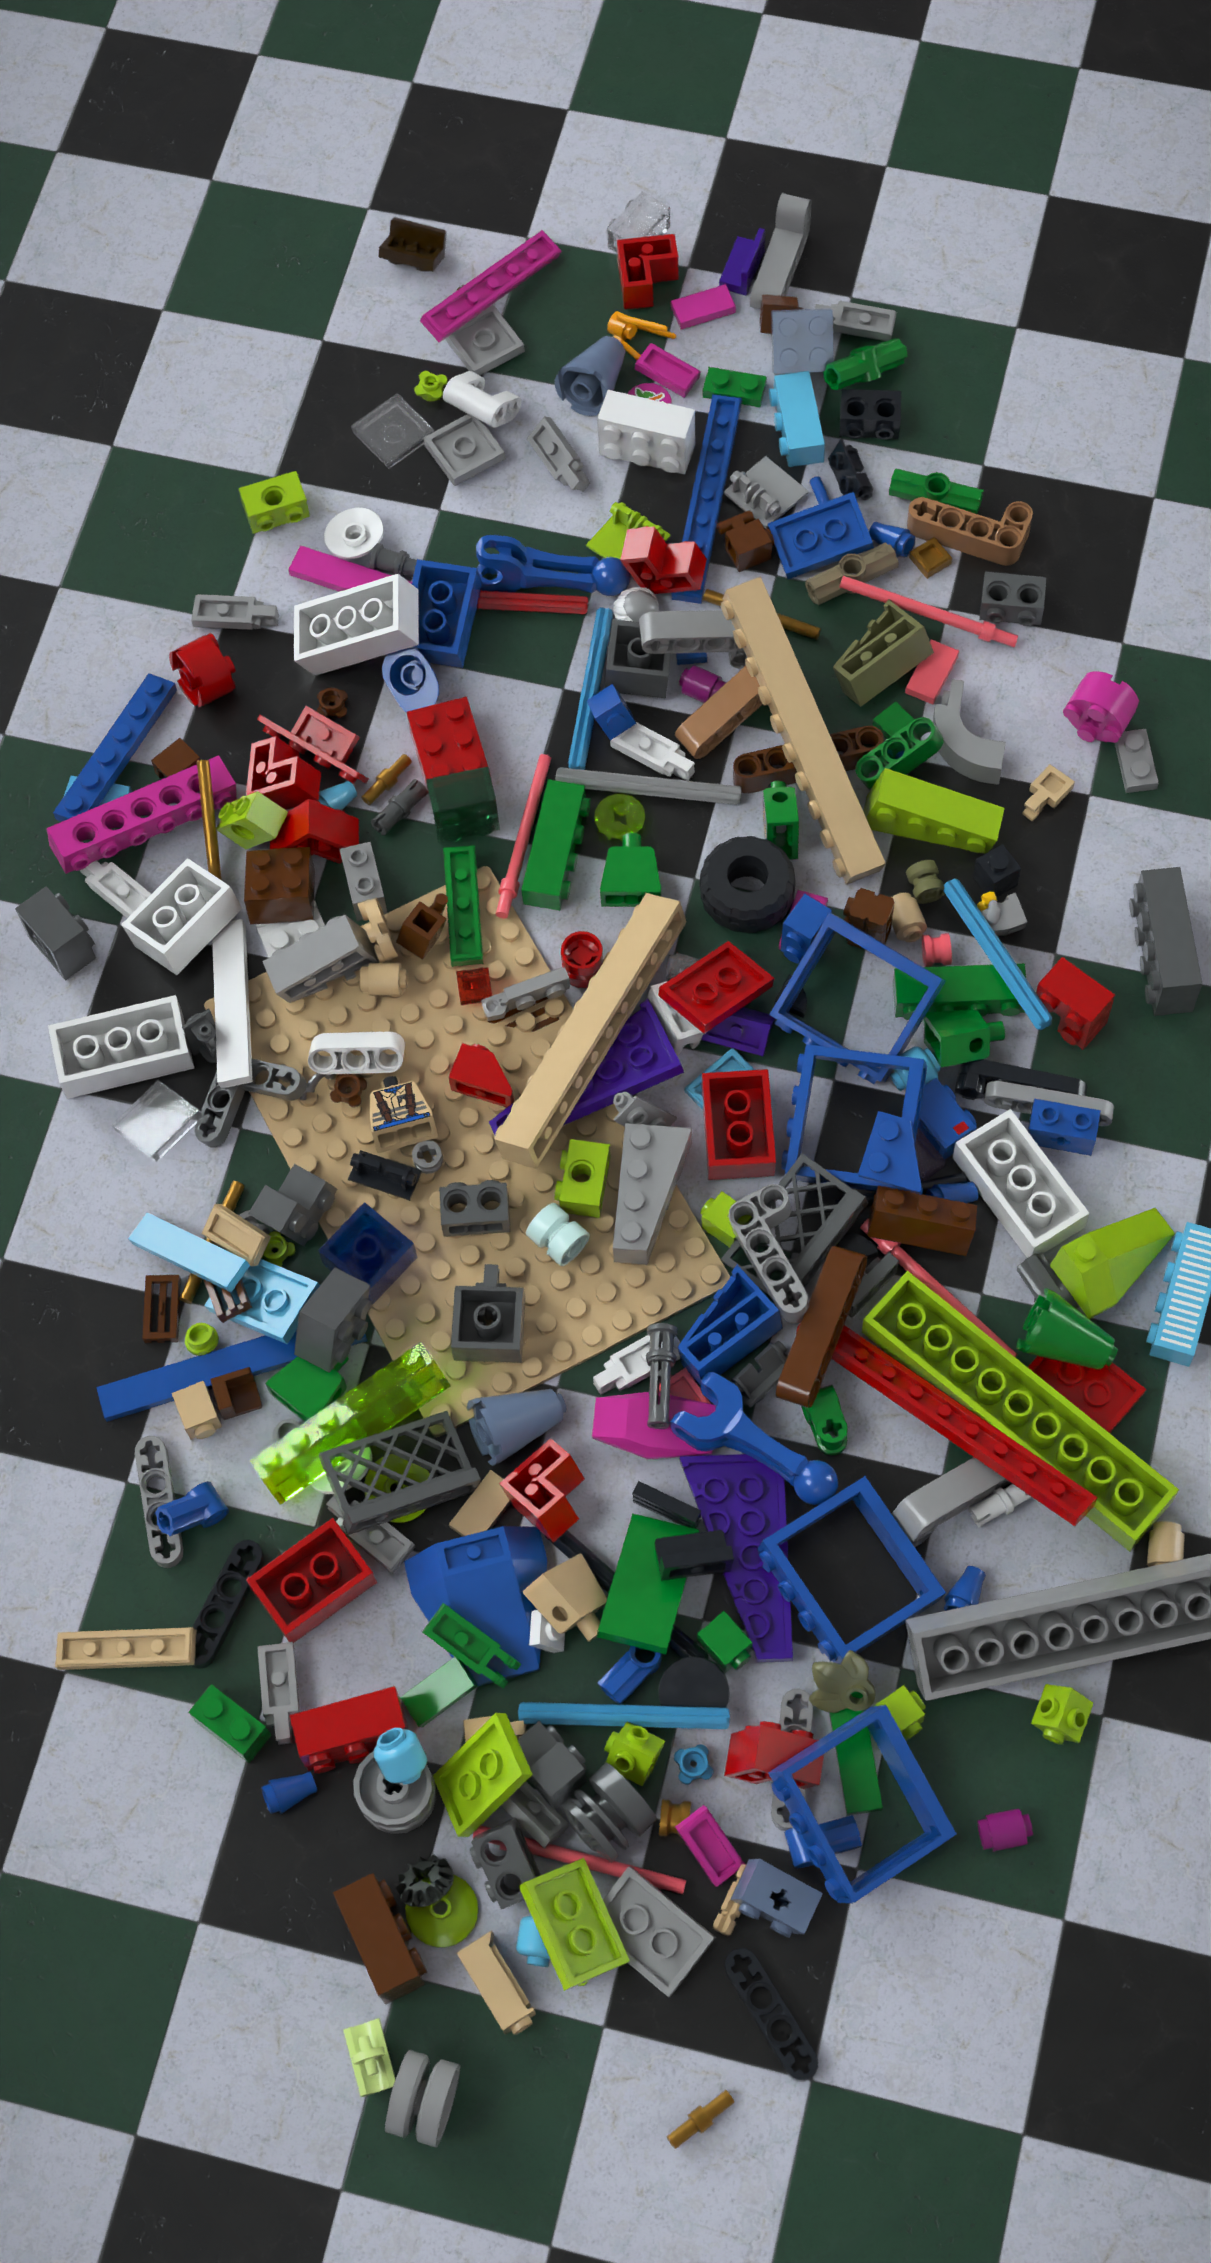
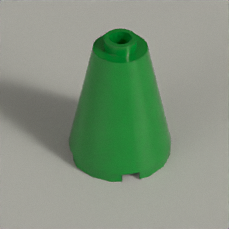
(1065, 1334)

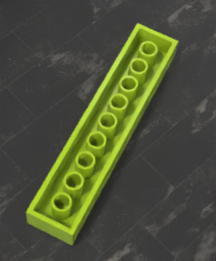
(993, 1384)

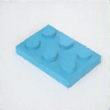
(275, 1300)

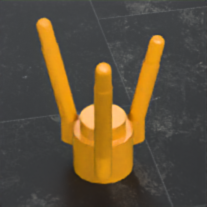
(625, 327)

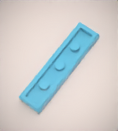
(189, 1252)

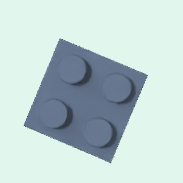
(802, 340)

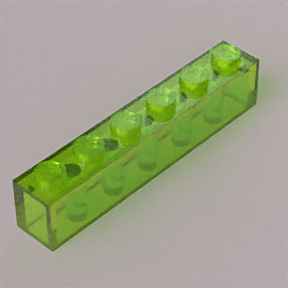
(360, 1413)

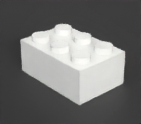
(646, 432)
(182, 916)

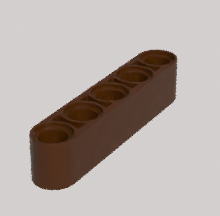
(761, 761)
(821, 1326)

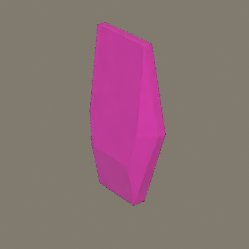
(623, 1424)

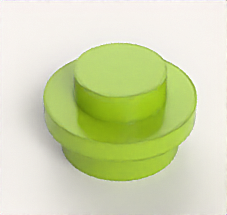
(201, 1339)

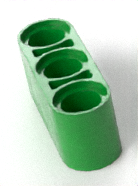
(905, 740)

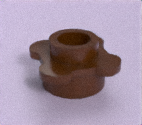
(332, 695)
(346, 1081)

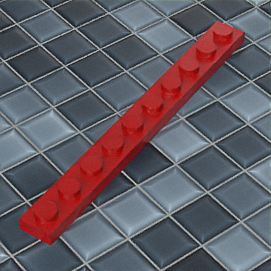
(963, 1427)

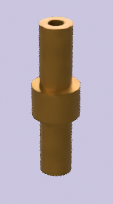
(386, 779)
(700, 2119)

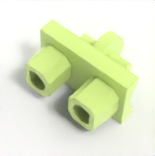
(370, 2057)

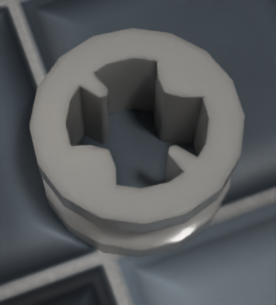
(433, 1149)

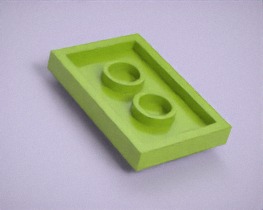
(482, 1775)
(574, 1924)

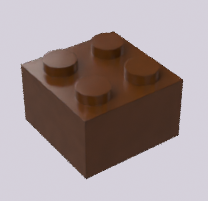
(279, 885)

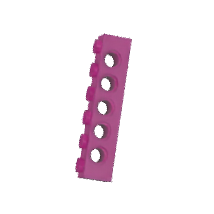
(125, 814)

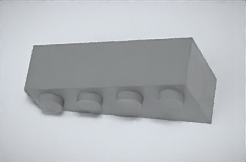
(648, 1176)

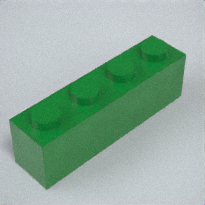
(554, 845)
(965, 989)

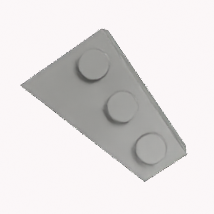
(320, 958)

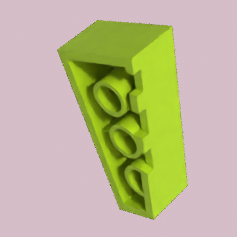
(931, 813)

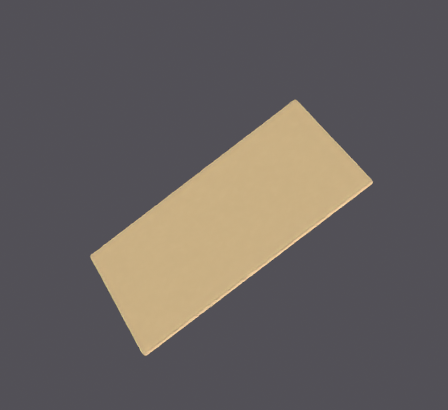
(568, 1308)

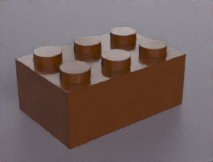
(381, 1937)

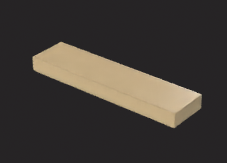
(125, 1648)

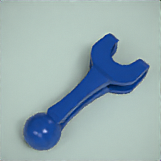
(529, 568)
(730, 1427)

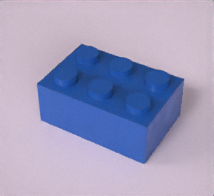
(446, 610)

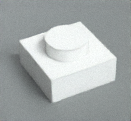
(544, 1635)

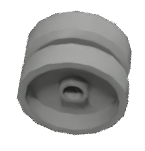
(398, 1811)
(417, 2096)

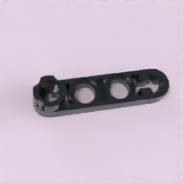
(976, 1074)

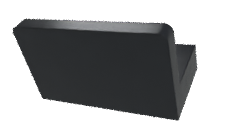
(693, 1555)

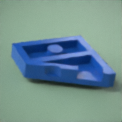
(892, 1154)

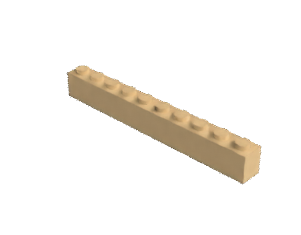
(802, 730)
(590, 1031)

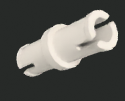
(1001, 1502)

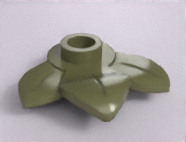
(839, 1681)

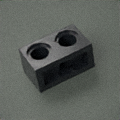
(870, 414)

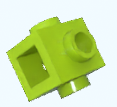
(1062, 1714)
(634, 1752)

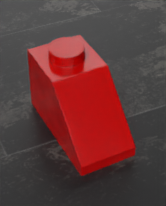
(480, 1076)

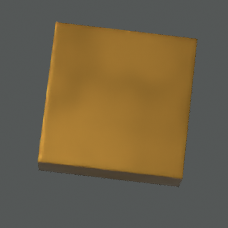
(930, 557)

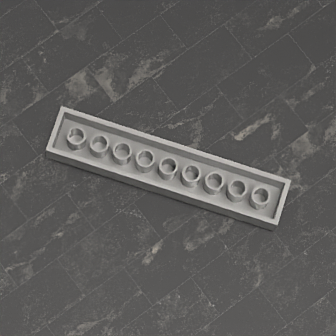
(1062, 1627)

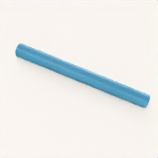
(590, 687)
(998, 954)
(620, 1714)

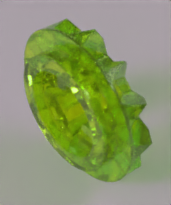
(622, 805)

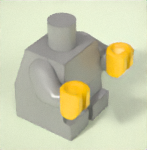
(1004, 916)

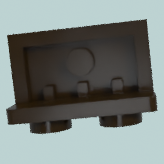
(414, 245)

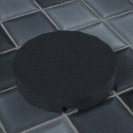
(694, 1684)

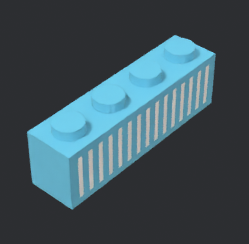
(1186, 1297)

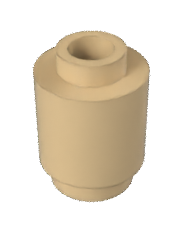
(907, 918)
(383, 979)
(1165, 1543)

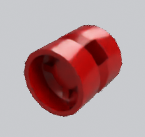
(581, 957)

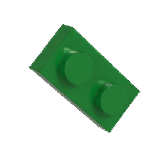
(735, 384)

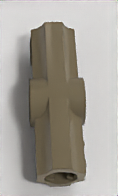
(865, 566)

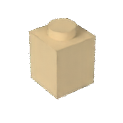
(197, 1411)

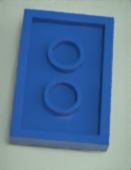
(820, 535)

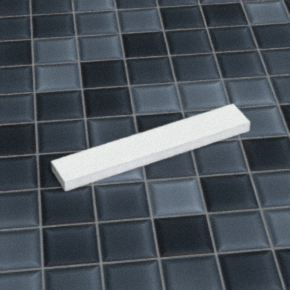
(232, 1005)

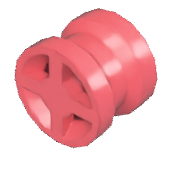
(936, 950)

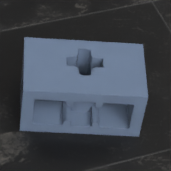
(796, 1898)

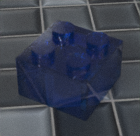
(369, 1251)

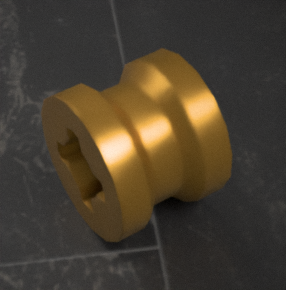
(672, 1815)

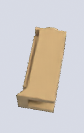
(497, 1984)

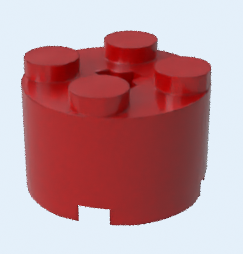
(203, 670)

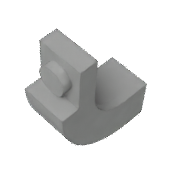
(962, 750)

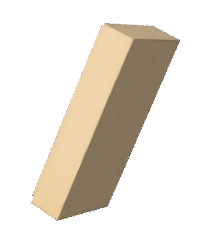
(236, 1234)
(482, 1507)

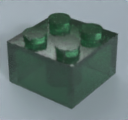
(463, 804)

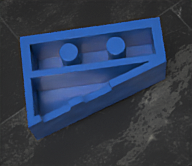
(730, 1328)

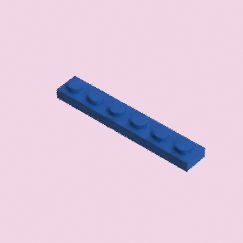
(117, 747)

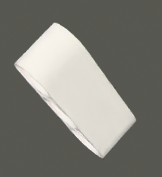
(344, 1062)

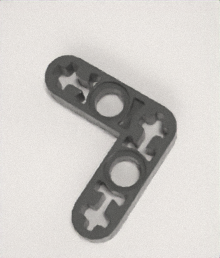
(228, 1113)

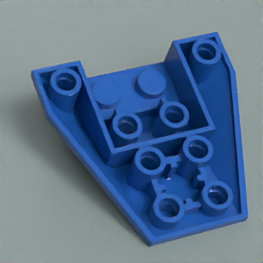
(485, 1583)

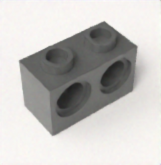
(1013, 592)
(474, 1217)
(516, 1861)

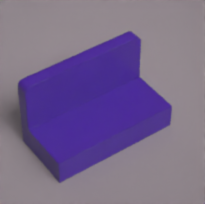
(743, 263)
(744, 1031)

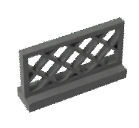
(828, 1235)
(409, 1499)

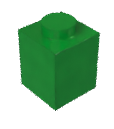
(725, 1643)

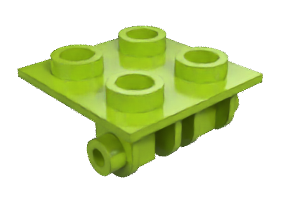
(611, 537)

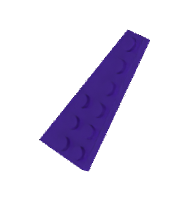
(634, 1063)
(748, 1506)

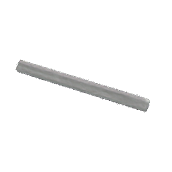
(651, 786)

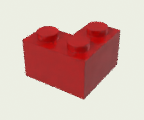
(643, 263)
(662, 565)
(281, 774)
(319, 828)
(1077, 1000)
(541, 1487)
(765, 1747)

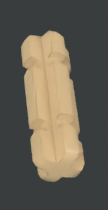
(725, 1921)

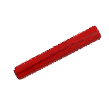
(533, 602)

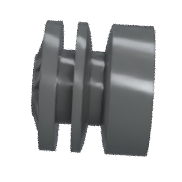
(608, 1812)

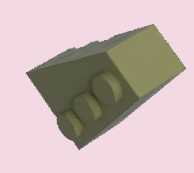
(883, 655)

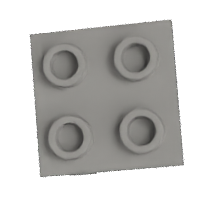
(765, 491)

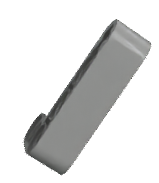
(784, 249)
(690, 633)
(773, 1258)
(945, 1498)

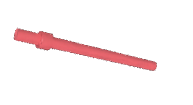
(985, 631)
(510, 885)
(920, 1273)
(595, 1863)

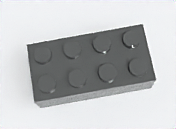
(1166, 941)

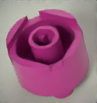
(1101, 707)

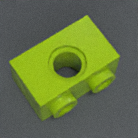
(261, 497)
(251, 820)
(588, 1196)

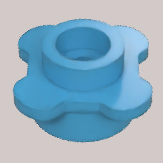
(685, 1757)

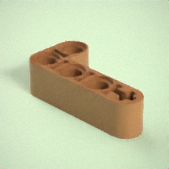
(930, 519)
(720, 714)

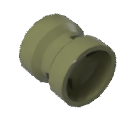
(925, 881)

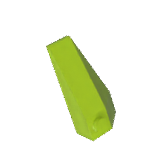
(1110, 1259)

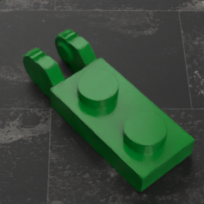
(468, 1643)

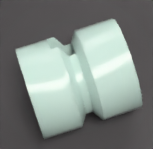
(553, 1230)

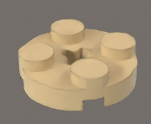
(378, 930)

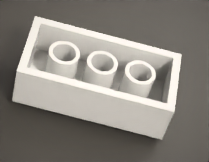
(356, 625)
(120, 1047)
(1020, 1184)

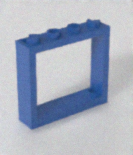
(814, 1037)
(801, 1097)
(895, 1542)
(909, 1778)

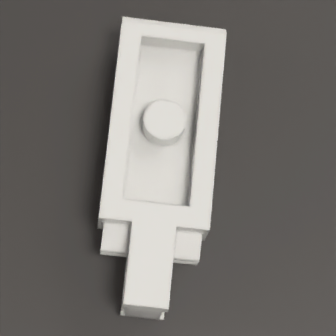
(654, 751)
(115, 886)
(627, 1366)

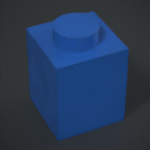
(611, 712)

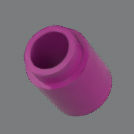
(700, 683)
(1004, 1830)

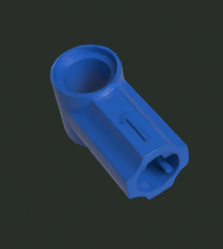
(199, 1506)
(627, 1675)
(840, 1833)

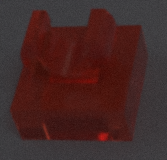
(473, 985)

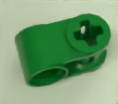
(827, 1417)

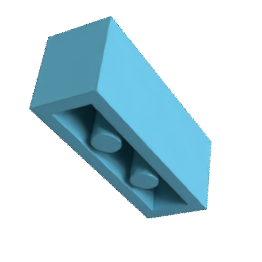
(797, 419)

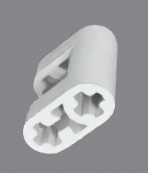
(467, 394)

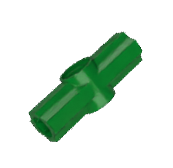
(865, 364)
(913, 485)

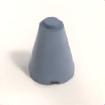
(590, 375)
(513, 1420)

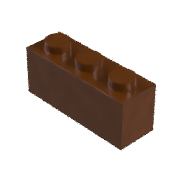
(922, 1220)

